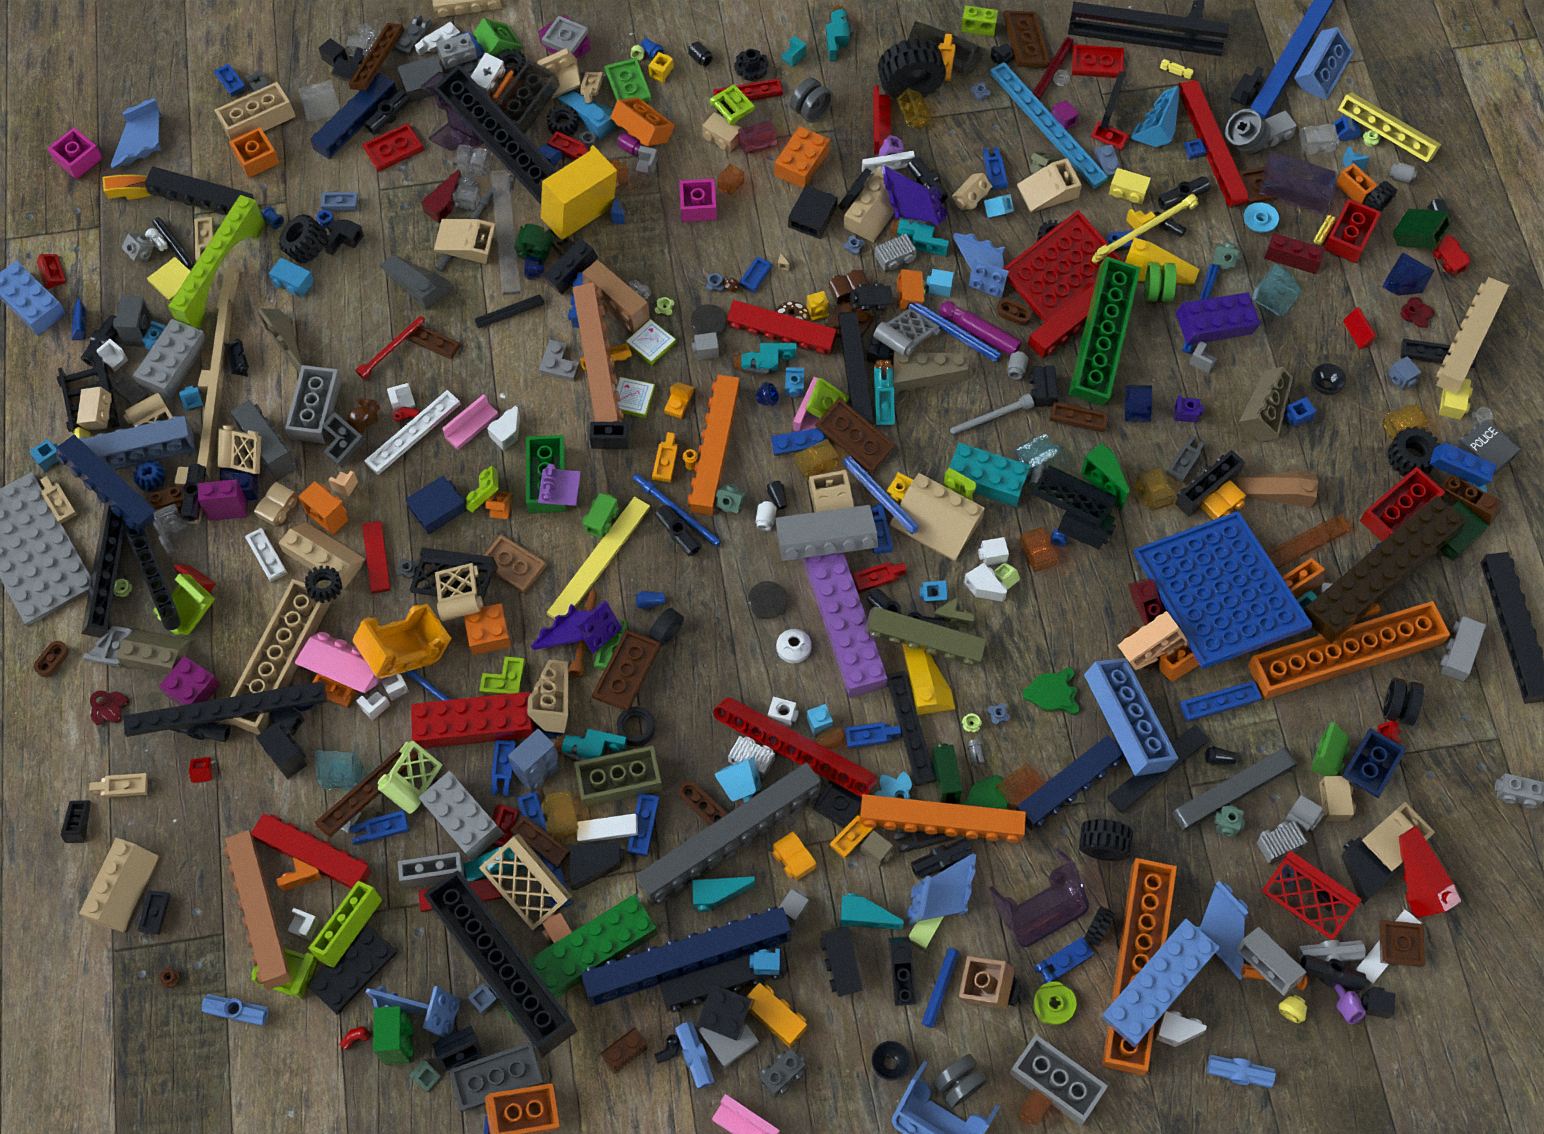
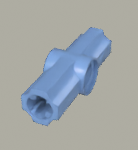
(247, 1012)
(694, 1055)
(1241, 1071)

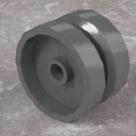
(811, 100)
(1248, 131)
(958, 1077)

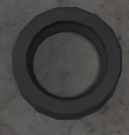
(666, 626)
(636, 712)

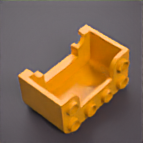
(402, 644)

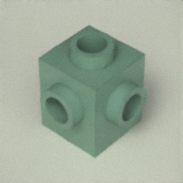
(1224, 249)
(730, 498)
(1229, 821)

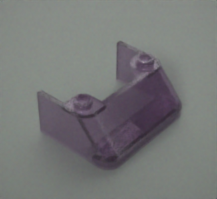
(456, 131)
(1048, 909)

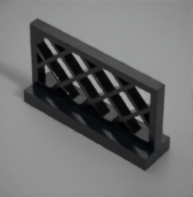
(1082, 492)
(442, 559)

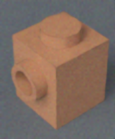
(555, 928)

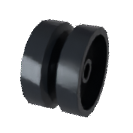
(1403, 701)

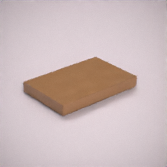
(515, 564)

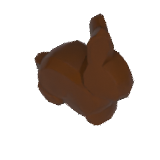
(363, 415)

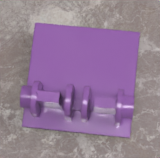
(559, 486)

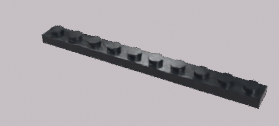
(225, 708)

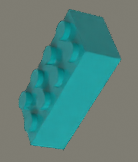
(993, 474)

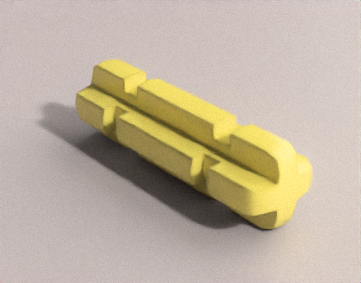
(1176, 69)
(1324, 230)

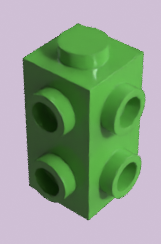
(600, 516)

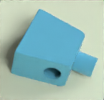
(740, 779)

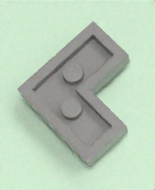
(555, 365)

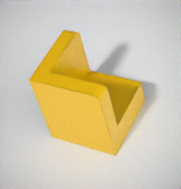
(1138, 218)

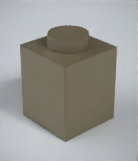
(877, 848)

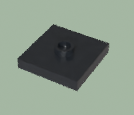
(855, 189)

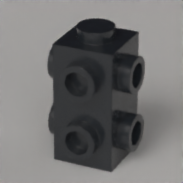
(870, 297)

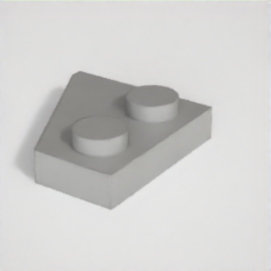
(108, 647)

